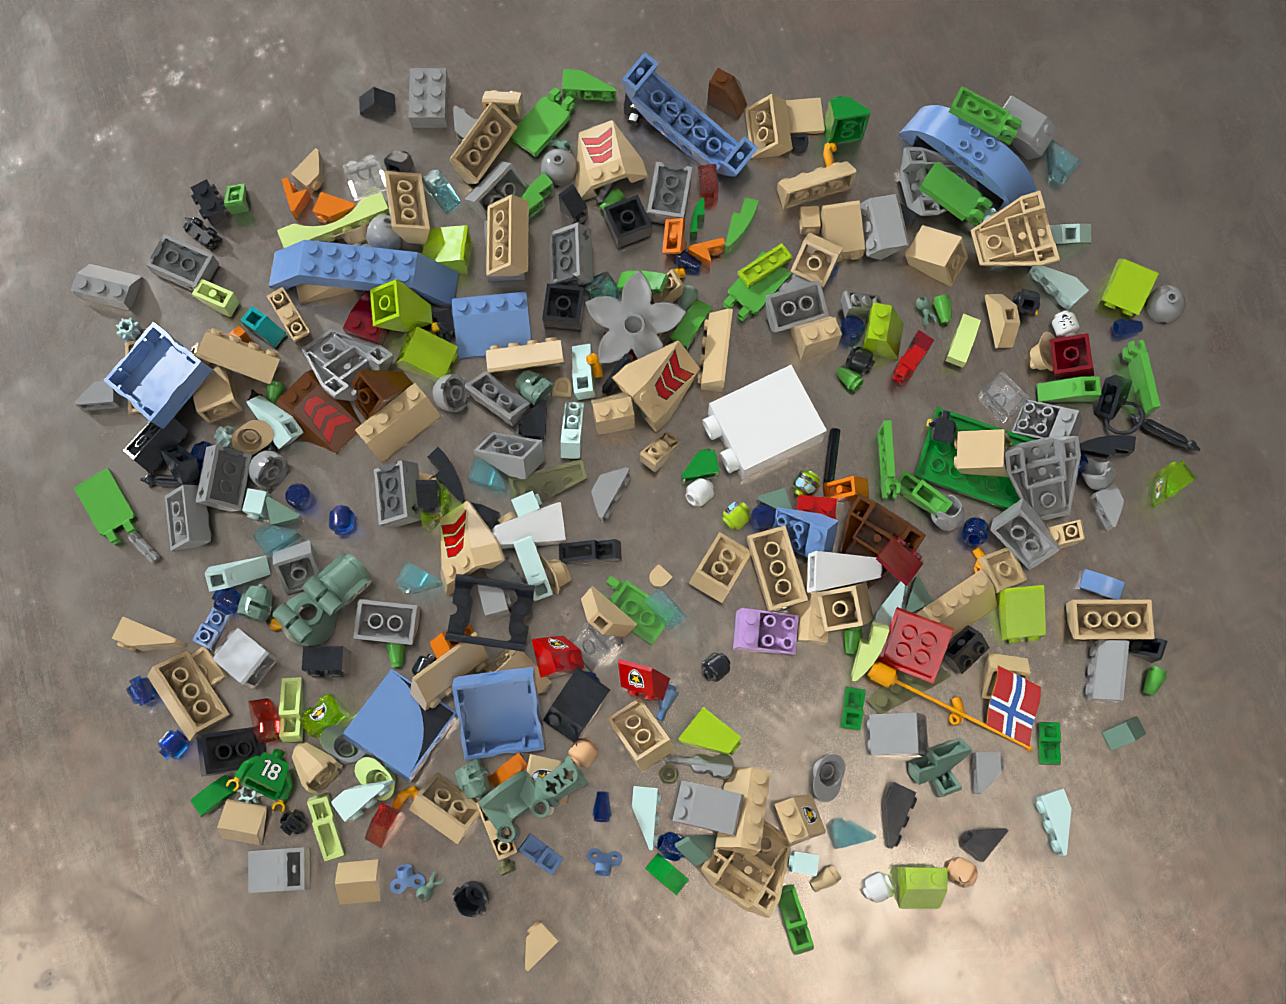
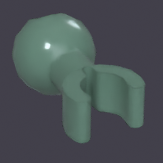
(564, 144)
(924, 307)
(427, 890)

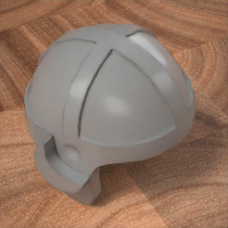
(1099, 475)
(952, 518)

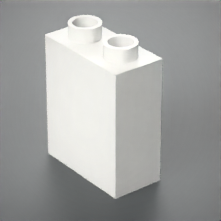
(764, 423)

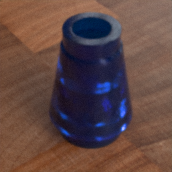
(687, 261)
(1125, 327)
(602, 807)

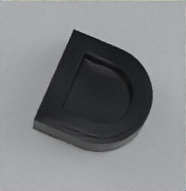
(799, 142)

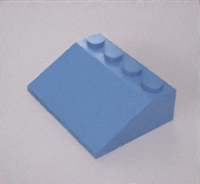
(490, 322)

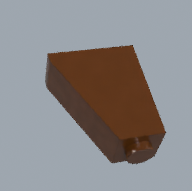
(726, 94)
(378, 389)

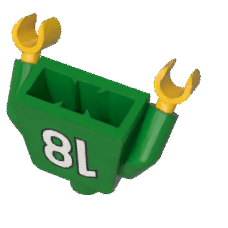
(266, 776)

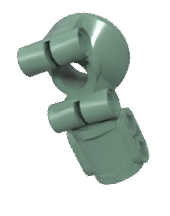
(326, 594)
(521, 793)

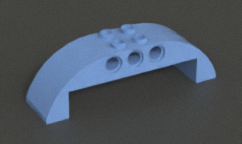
(683, 121)
(972, 151)

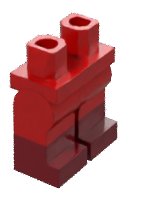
(908, 364)

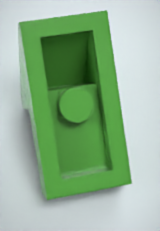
(235, 199)

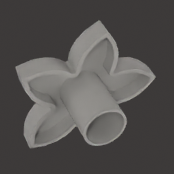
(633, 321)

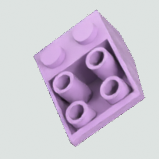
(765, 632)

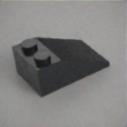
(576, 705)
(227, 750)

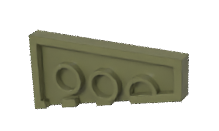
(549, 481)
(893, 696)

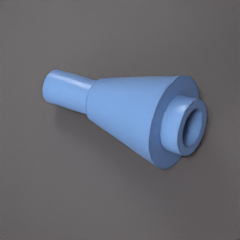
(669, 698)

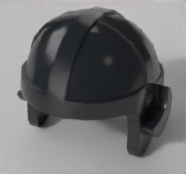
(471, 898)

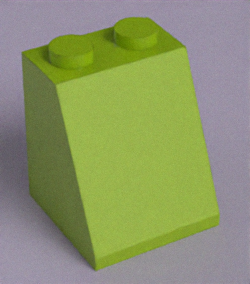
(449, 247)
(1129, 287)
(399, 307)
(883, 331)
(426, 354)
(1022, 613)
(710, 734)
(922, 887)

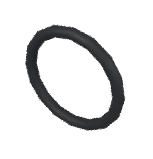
(1132, 430)

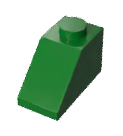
(702, 465)
(667, 874)

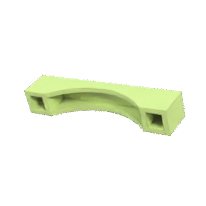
(362, 214)

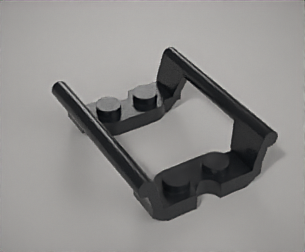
(463, 601)

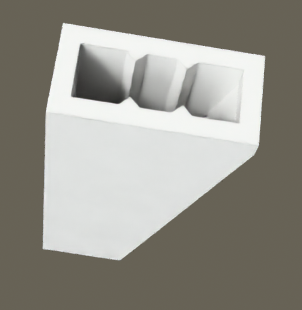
(543, 525)
(836, 570)

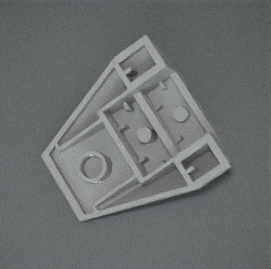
(914, 167)
(340, 357)
(1045, 473)

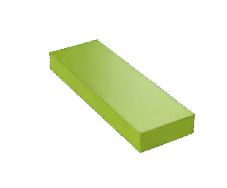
(765, 265)

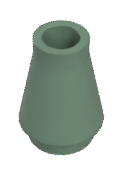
(688, 297)

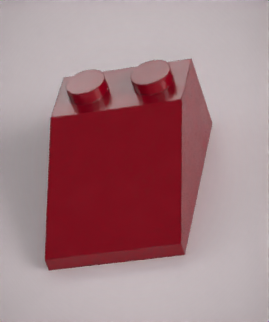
(361, 323)
(900, 560)

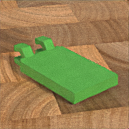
(985, 115)
(543, 122)
(955, 194)
(754, 297)
(1142, 377)
(887, 463)
(106, 505)
(631, 601)

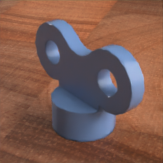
(603, 861)
(406, 878)

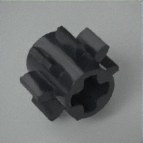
(292, 822)

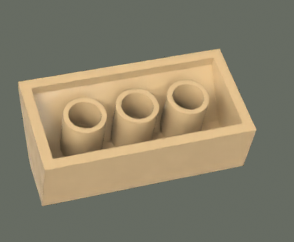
(482, 144)
(816, 184)
(407, 206)
(507, 237)
(716, 350)
(238, 355)
(524, 356)
(398, 423)
(776, 569)
(963, 603)
(810, 619)
(1110, 619)
(437, 679)
(192, 713)
(754, 786)

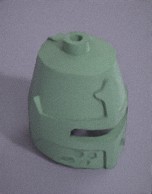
(533, 386)
(256, 603)
(473, 779)

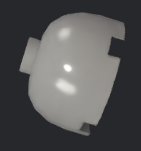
(559, 167)
(381, 234)
(1165, 304)
(450, 393)
(267, 469)

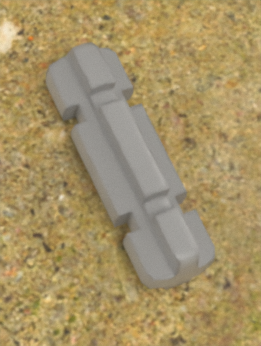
(143, 547)

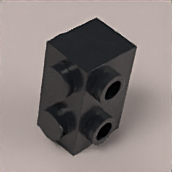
(211, 206)
(965, 649)

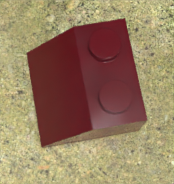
(1072, 356)

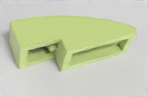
(963, 340)
(869, 649)
(291, 710)
(326, 826)

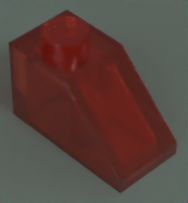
(707, 183)
(264, 720)
(382, 824)

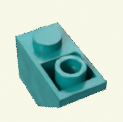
(263, 326)

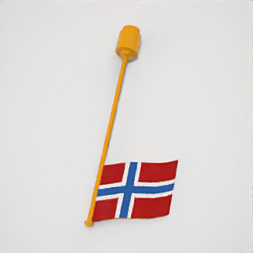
(1009, 710)

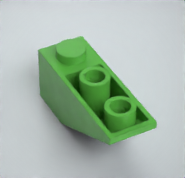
(584, 86)
(1070, 390)

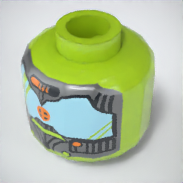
(806, 483)
(736, 515)

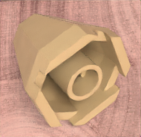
(314, 767)

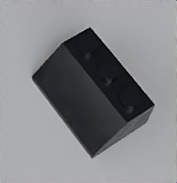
(149, 442)

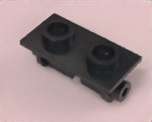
(208, 235)

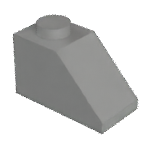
(98, 396)
(1108, 505)
(986, 769)

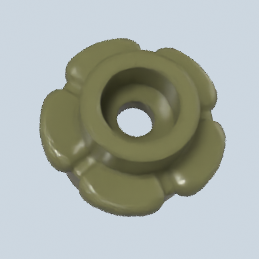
(668, 779)
(505, 867)

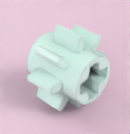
(128, 329)
(224, 436)
(244, 795)

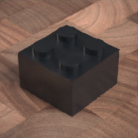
(627, 221)
(563, 306)
(326, 661)

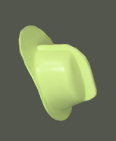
(370, 771)

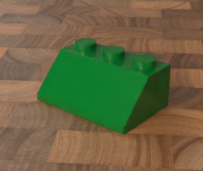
(845, 120)

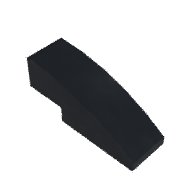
(1108, 446)
(447, 474)
(590, 551)

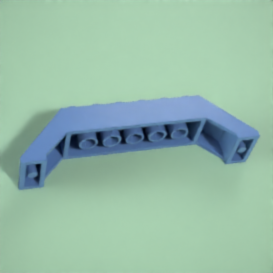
(362, 269)

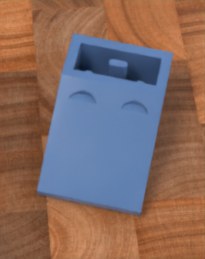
(807, 530)

